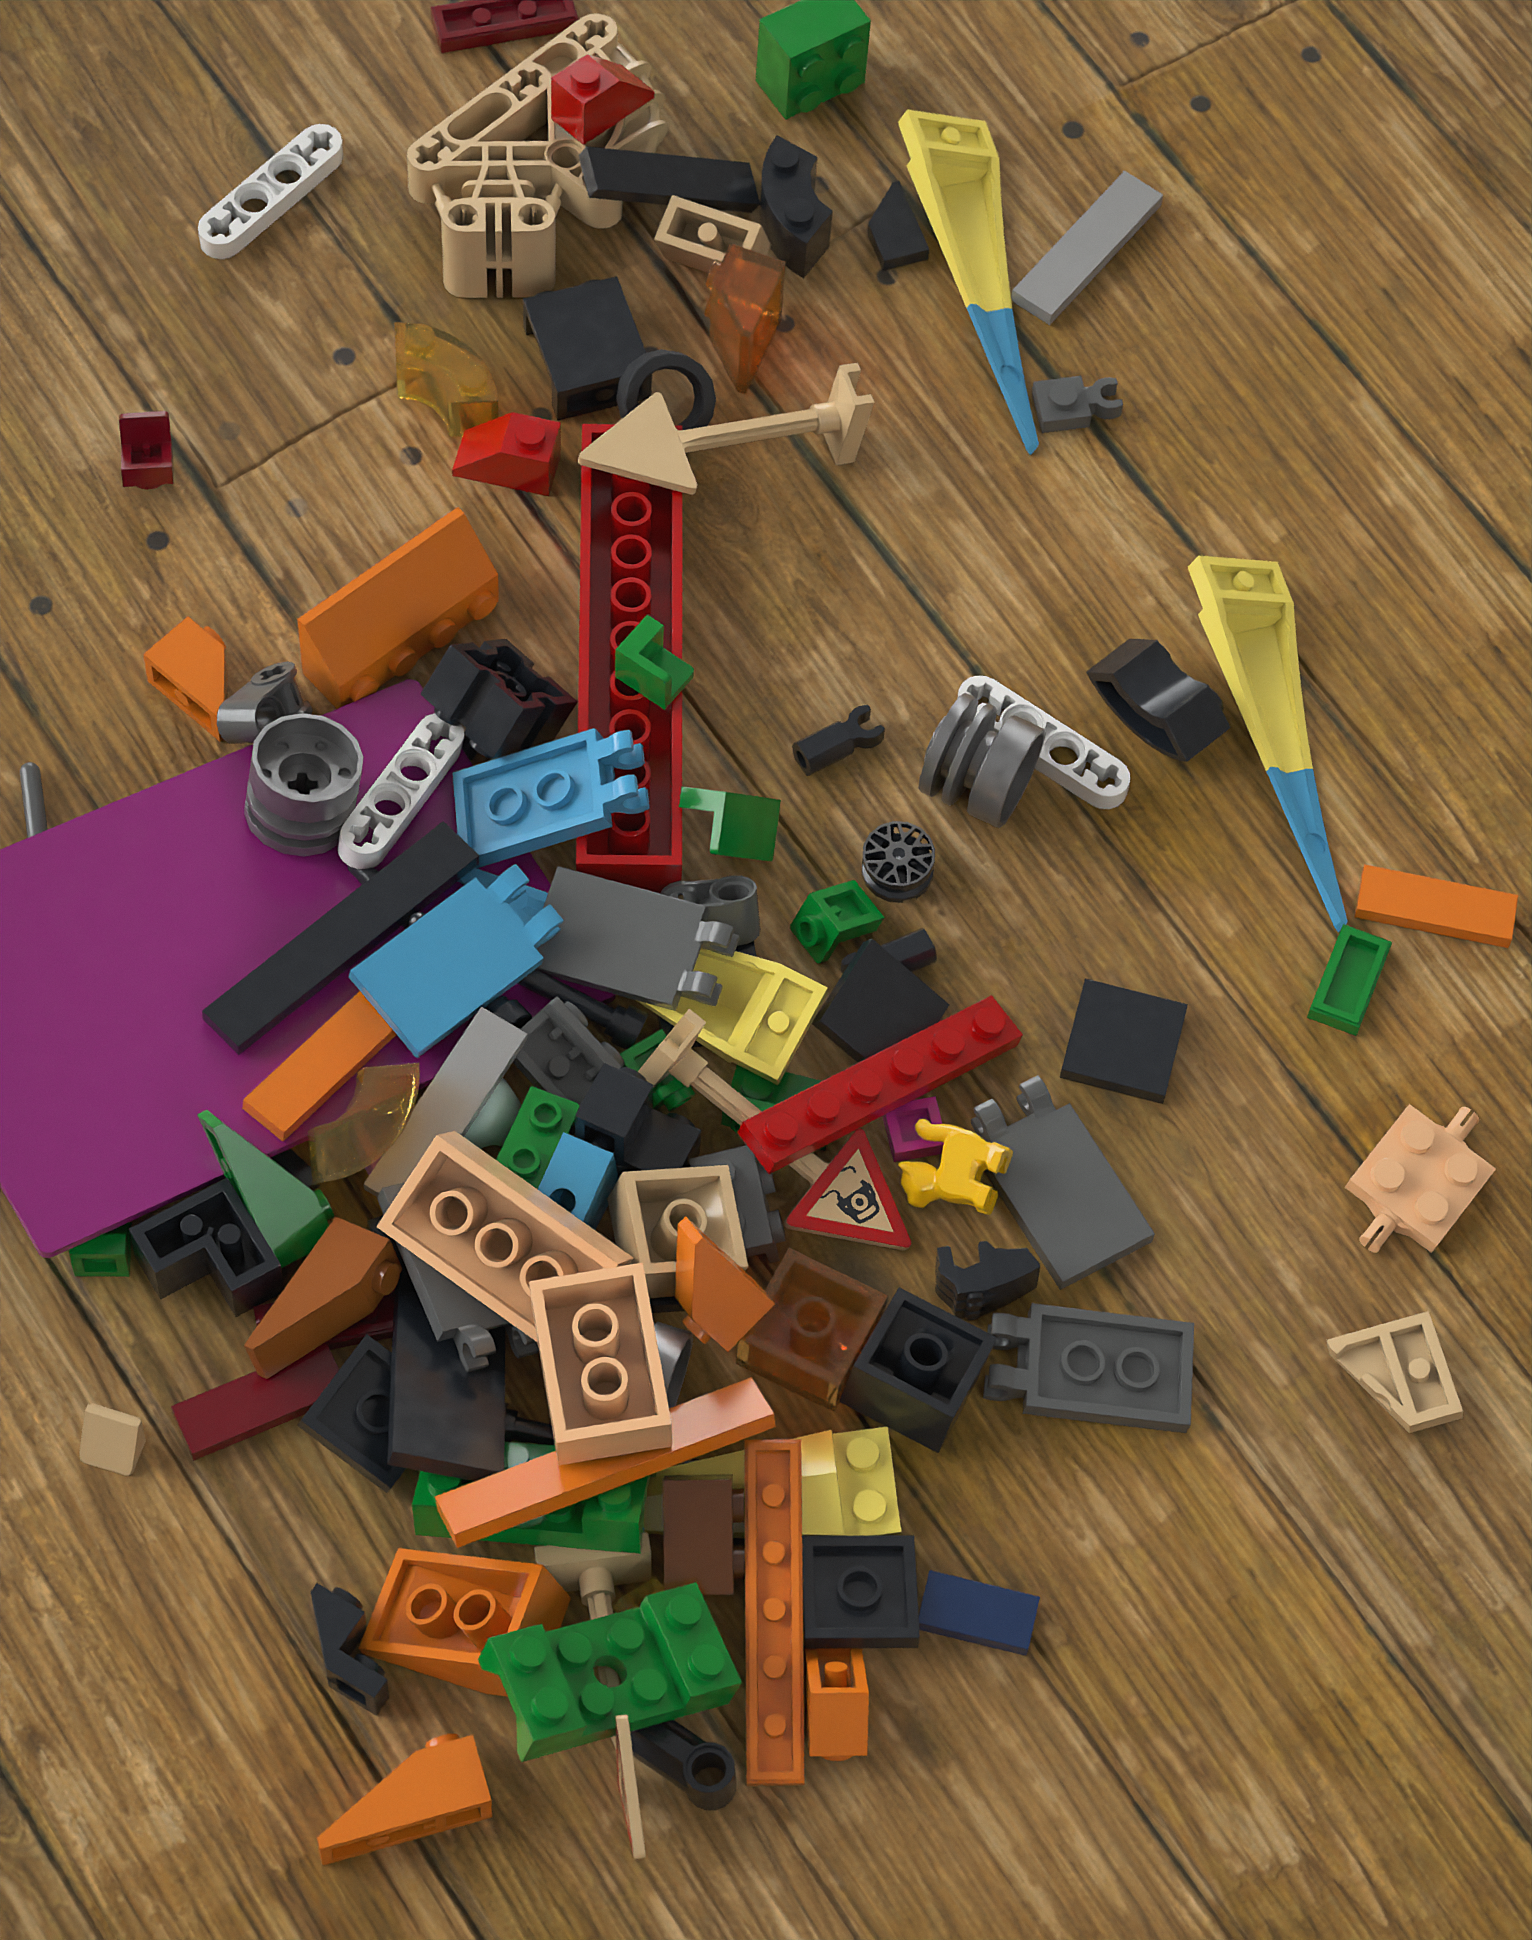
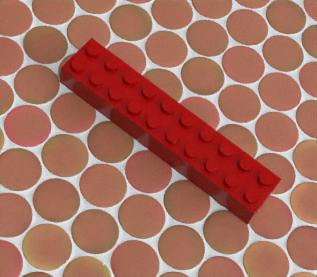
(625, 573)

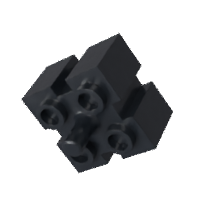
(497, 698)

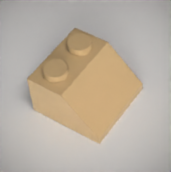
(651, 1204)

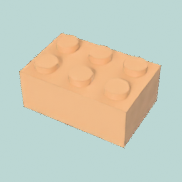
(601, 1364)

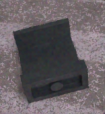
(585, 344)

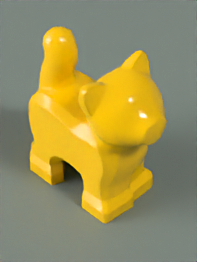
(961, 1168)

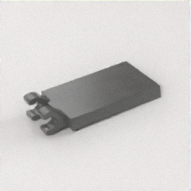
(632, 941)
(1061, 1187)
(454, 1311)
(1096, 1367)

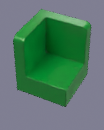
(650, 667)
(104, 1255)

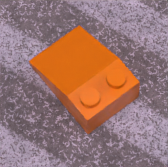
(446, 1607)

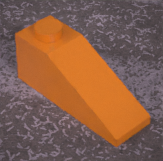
(421, 1797)

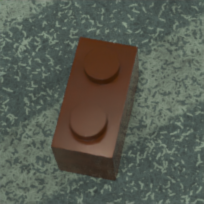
(701, 1532)

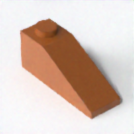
(328, 1293)

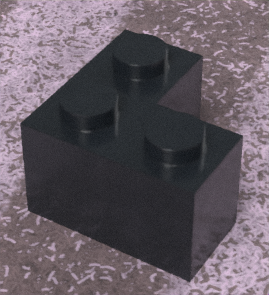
(622, 1121)
(211, 1237)

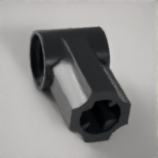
(680, 1755)

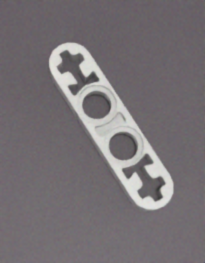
(277, 195)
(1057, 734)
(395, 787)

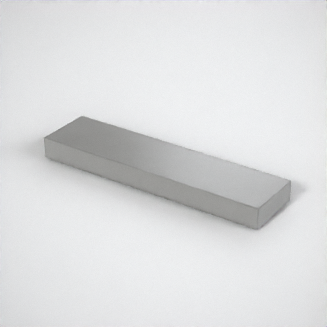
(1086, 247)
(452, 1096)

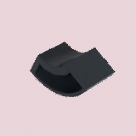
(790, 209)
(1159, 699)

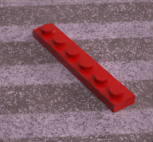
(879, 1084)

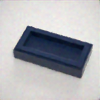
(978, 1612)

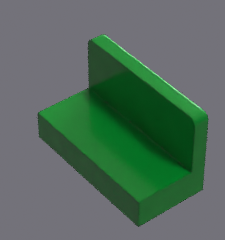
(741, 823)

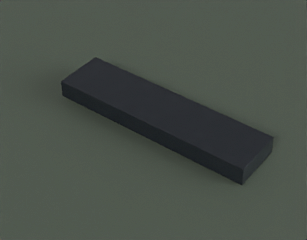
(656, 177)

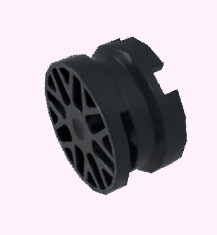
(896, 863)

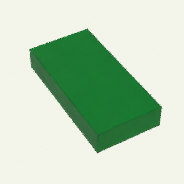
(1349, 980)

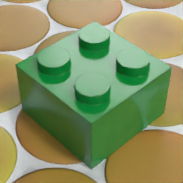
(812, 53)

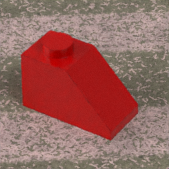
(595, 96)
(511, 453)

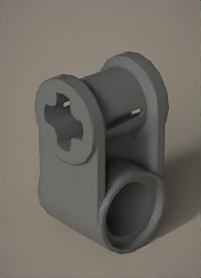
(259, 702)
(728, 899)

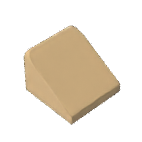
(111, 1439)

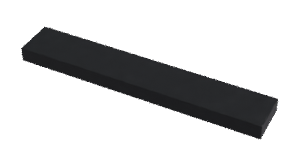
(340, 938)

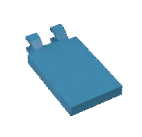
(547, 794)
(455, 960)

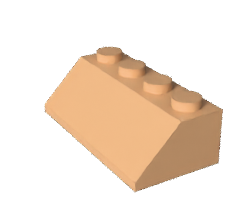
(491, 1229)

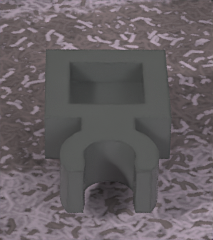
(1069, 405)

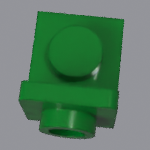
(834, 917)

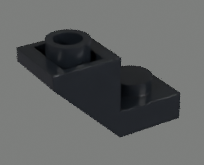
(339, 1630)

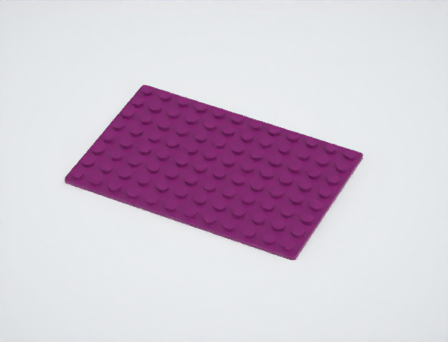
(122, 941)

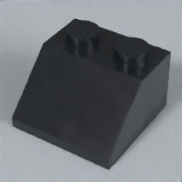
(917, 1369)

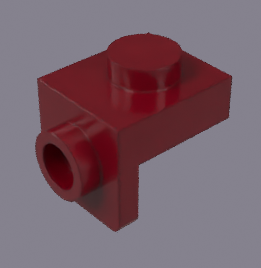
(146, 449)

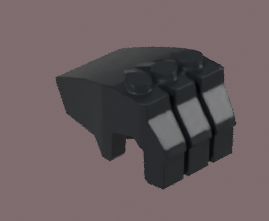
(988, 1285)

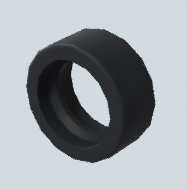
(664, 359)

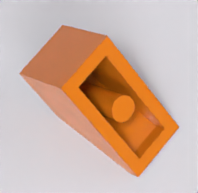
(191, 671)
(715, 1290)
(836, 1703)

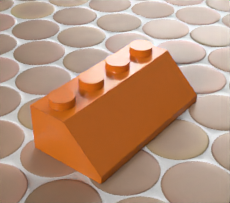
(398, 611)

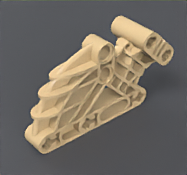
(502, 179)

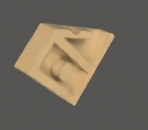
(1402, 1370)

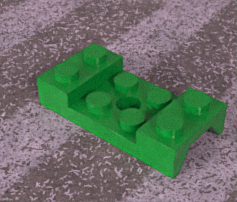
(598, 1523)
(662, 1651)

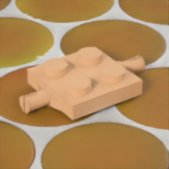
(1419, 1178)

